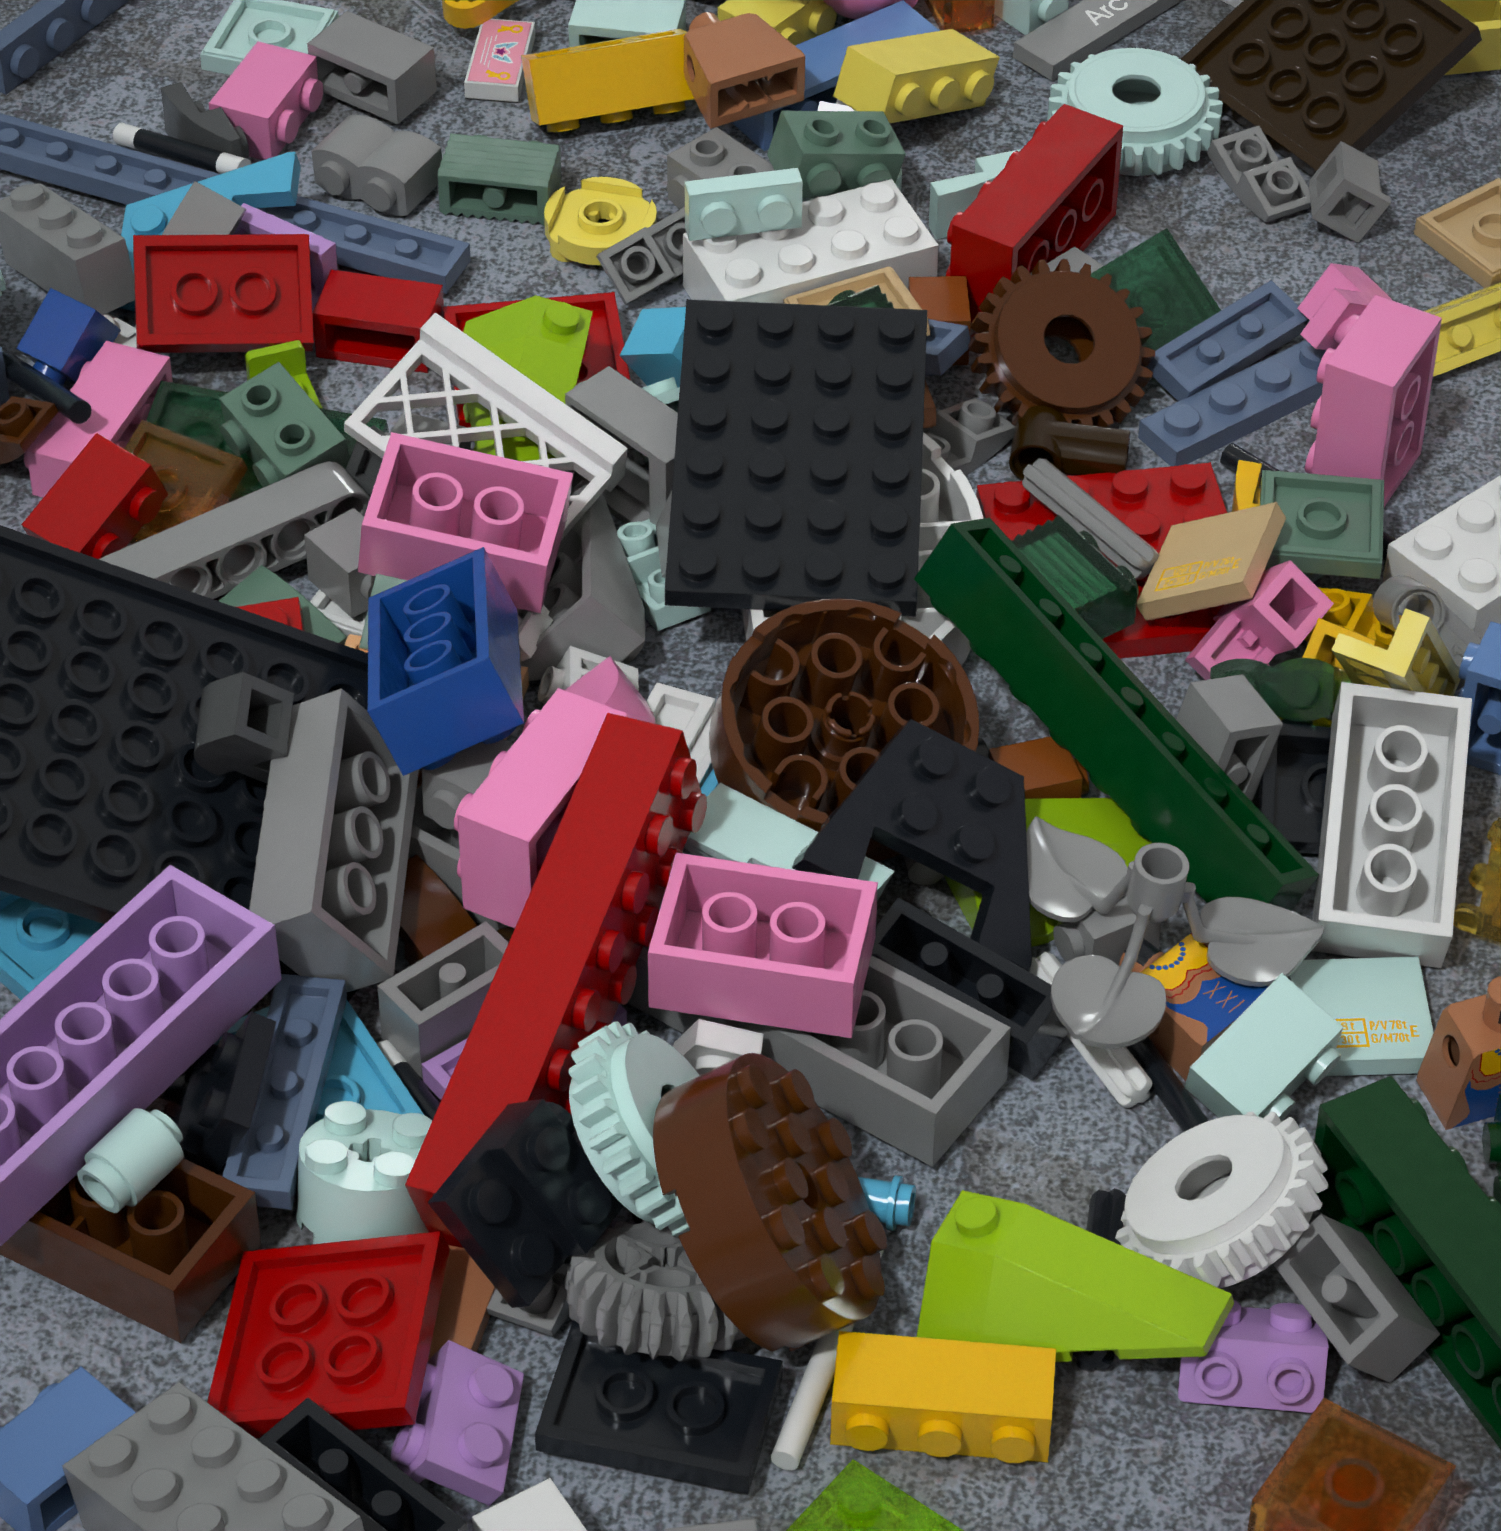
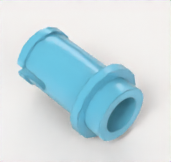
(890, 1201)

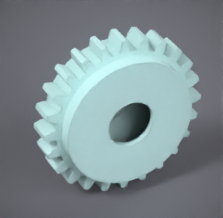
(1157, 99)
(613, 1109)

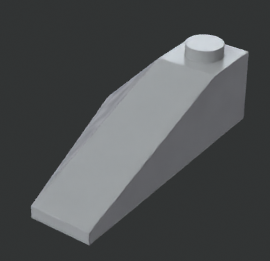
(590, 595)

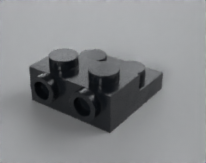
(1295, 784)
(219, 1093)
(525, 1199)

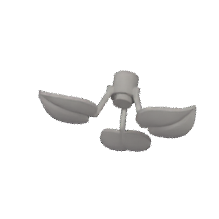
(1109, 1002)

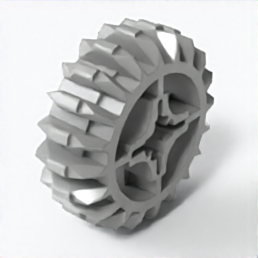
(645, 1295)

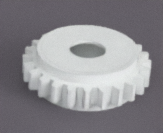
(1225, 1197)

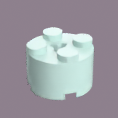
(357, 1172)

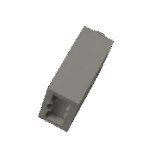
(644, 424)

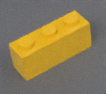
(607, 80)
(943, 1397)

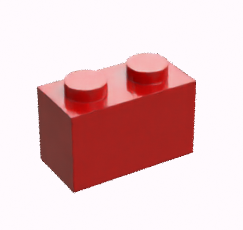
(372, 317)
(98, 501)

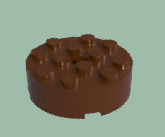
(823, 697)
(769, 1202)

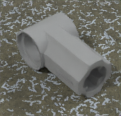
(1450, 627)

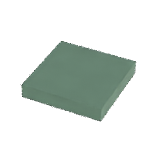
(1329, 522)

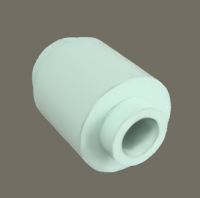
(131, 1159)

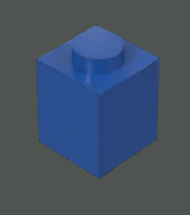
(65, 337)

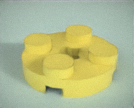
(574, 218)

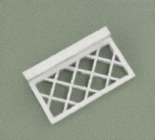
(507, 396)

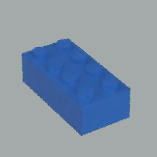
(444, 663)

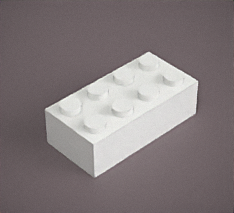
(837, 241)
(1456, 557)
(1392, 823)

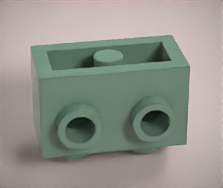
(836, 149)
(279, 427)

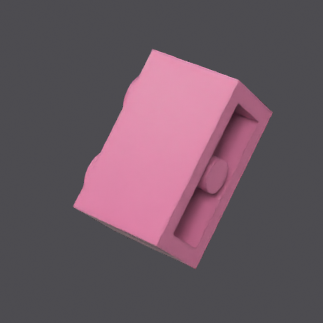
(270, 97)

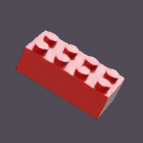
(1041, 204)

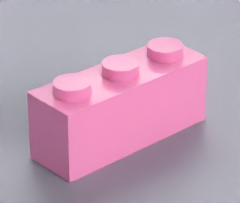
(120, 390)

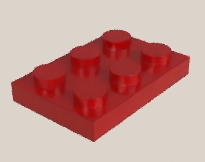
(222, 292)

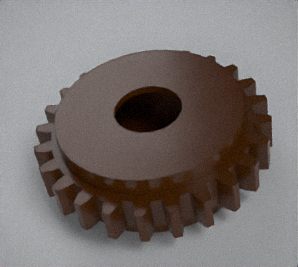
(1074, 310)

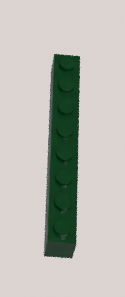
(1108, 718)

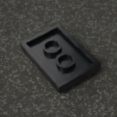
(661, 1415)

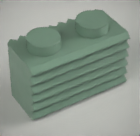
(498, 178)

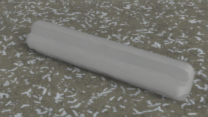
(1087, 514)

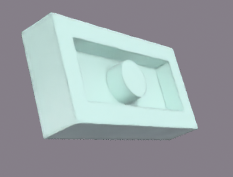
(743, 204)

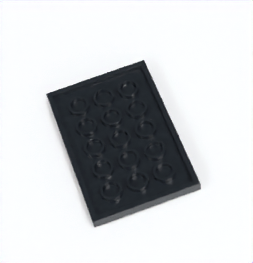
(797, 456)

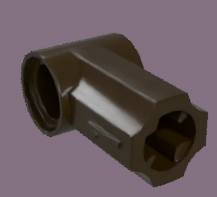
(1068, 446)

